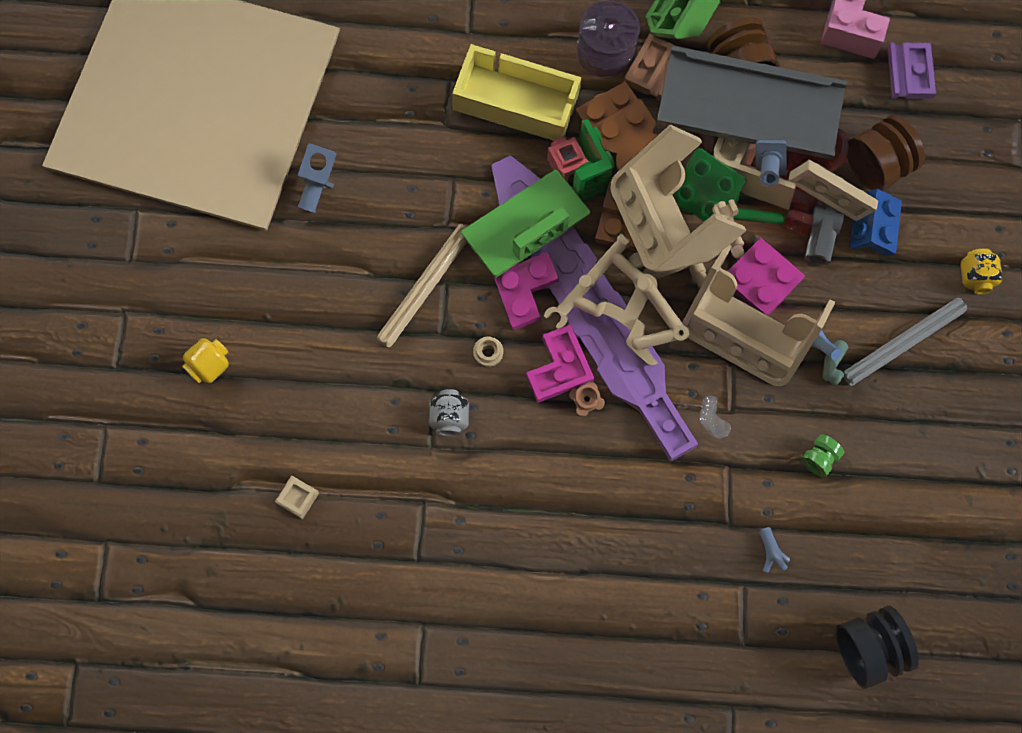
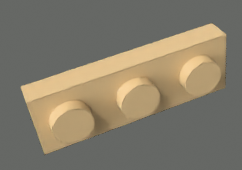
(833, 190)

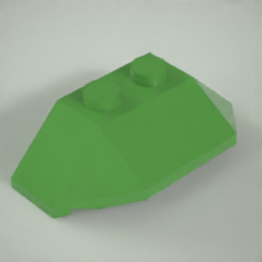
(680, 17)

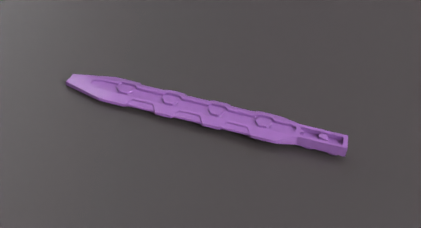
(603, 336)

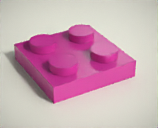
(764, 277)

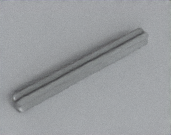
(904, 341)

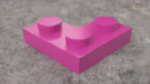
(518, 285)
(568, 366)

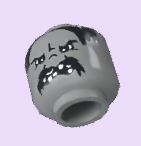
(448, 413)

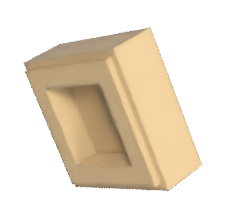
(297, 497)

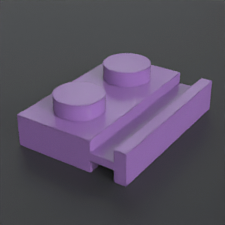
(911, 71)

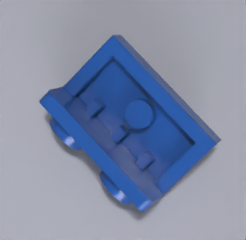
(879, 228)

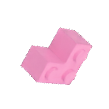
(854, 29)

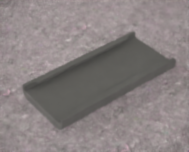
(751, 102)

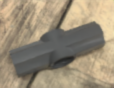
(823, 233)

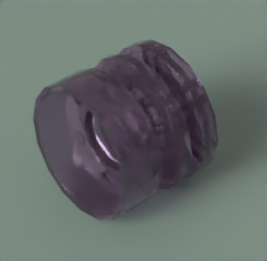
(607, 38)

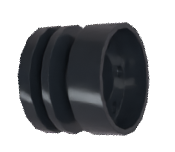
(877, 646)

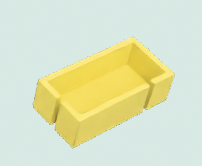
(518, 95)

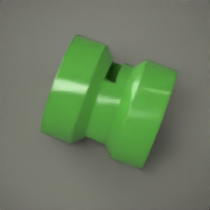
(822, 455)

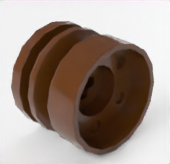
(743, 40)
(885, 153)

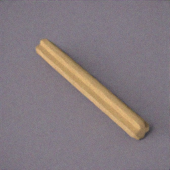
(422, 288)

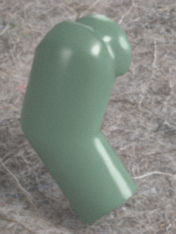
(829, 371)

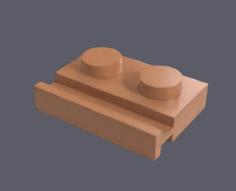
(650, 67)

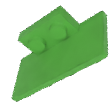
(525, 223)

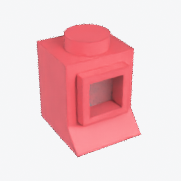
(565, 156)

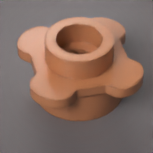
(589, 390)

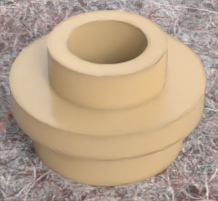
(488, 343)

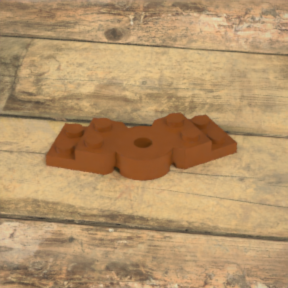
(625, 131)

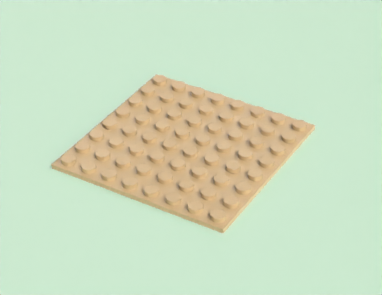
(194, 104)

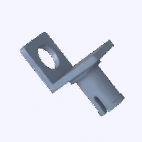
(771, 160)
(315, 179)

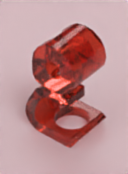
(798, 217)

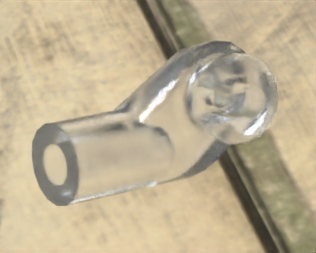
(710, 421)

